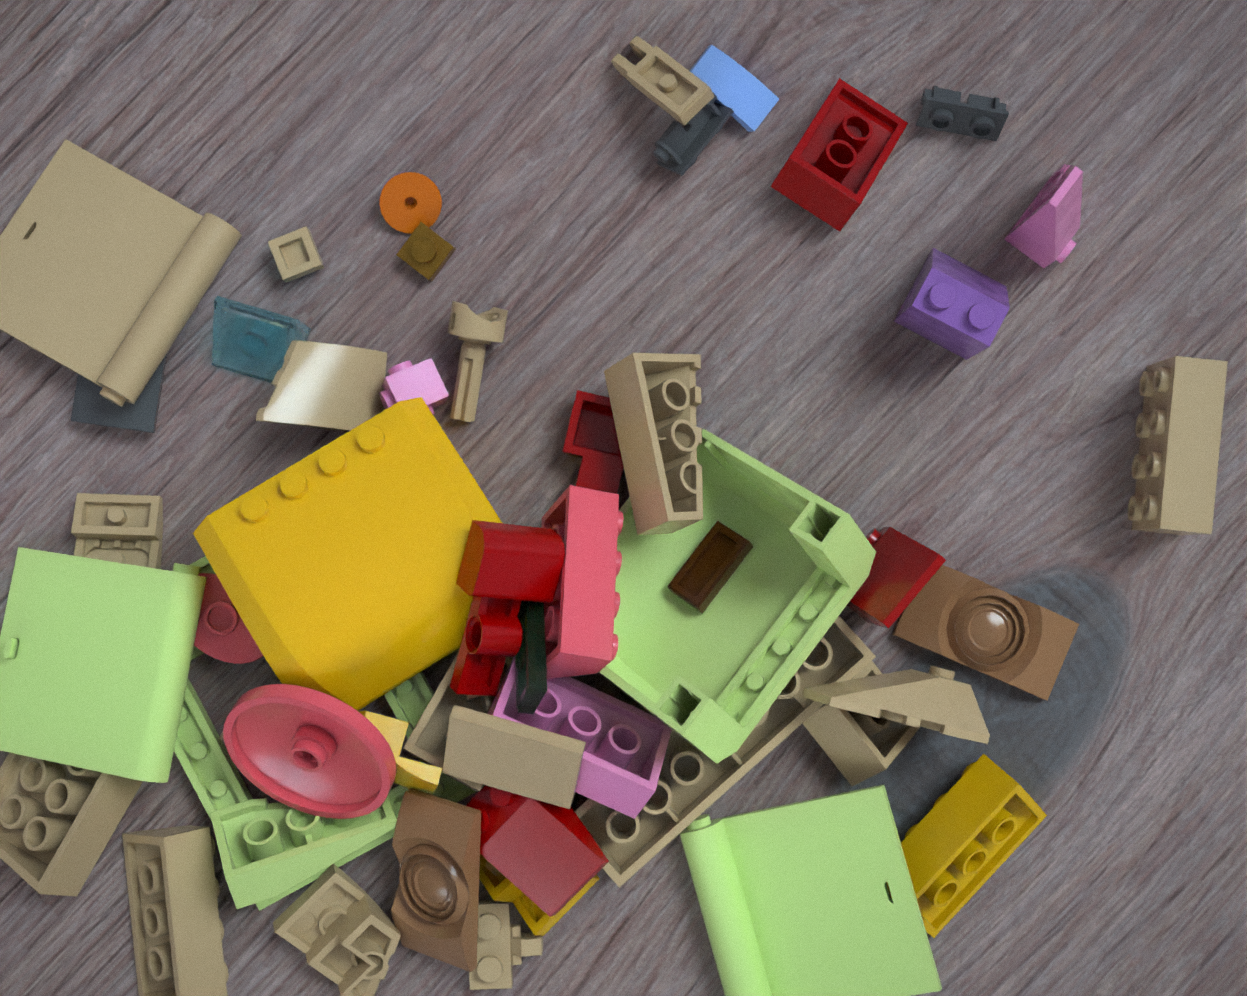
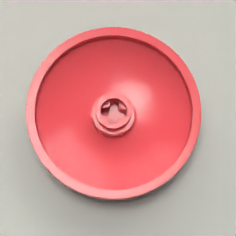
(309, 751)

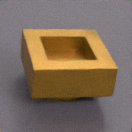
(426, 251)

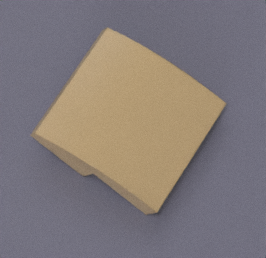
(119, 528)

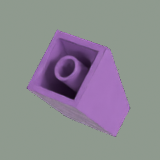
(954, 306)

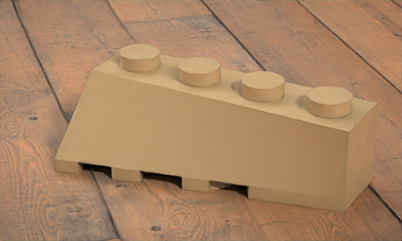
(659, 437)

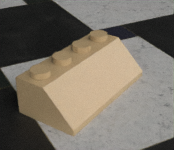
(175, 912)

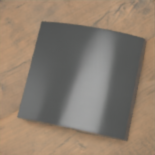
(94, 409)

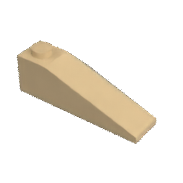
(910, 698)

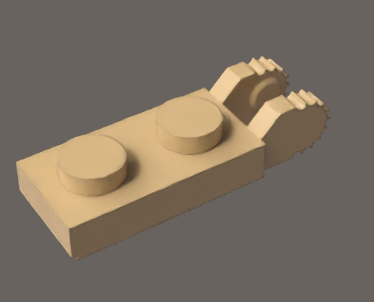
(664, 81)

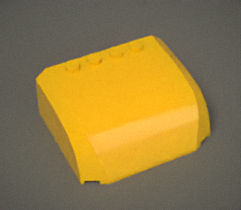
(354, 556)

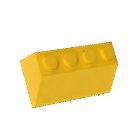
(966, 839)

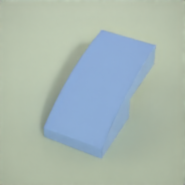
(735, 87)

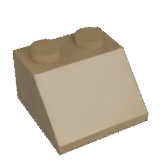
(858, 742)

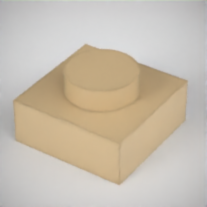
(296, 254)

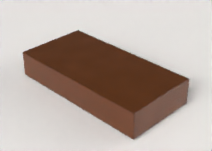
(710, 566)

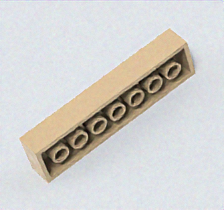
(694, 781)

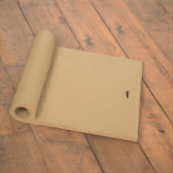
(105, 271)

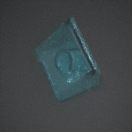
(252, 338)

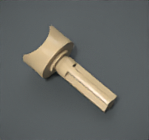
(475, 332)

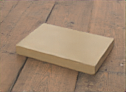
(512, 756)

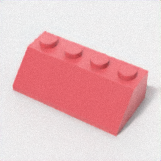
(585, 601)

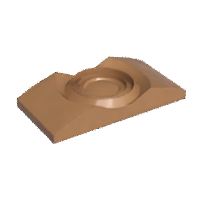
(988, 631)
(438, 878)

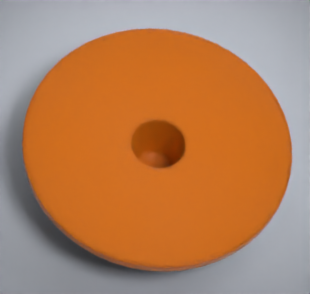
(410, 200)

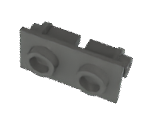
(979, 117)
(681, 146)

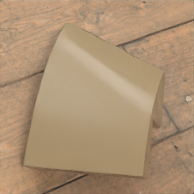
(326, 386)
(341, 933)

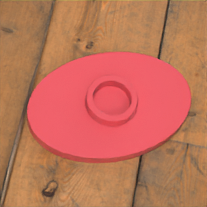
(221, 629)

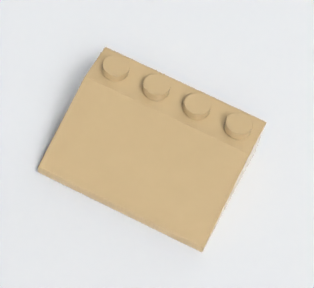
(58, 820)

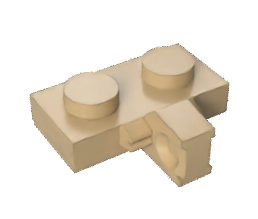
(500, 946)

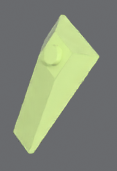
(276, 847)

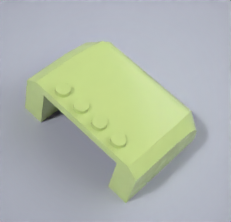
(725, 667)

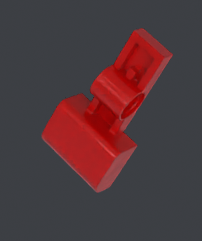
(595, 440)
(500, 571)

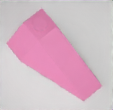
(1051, 219)

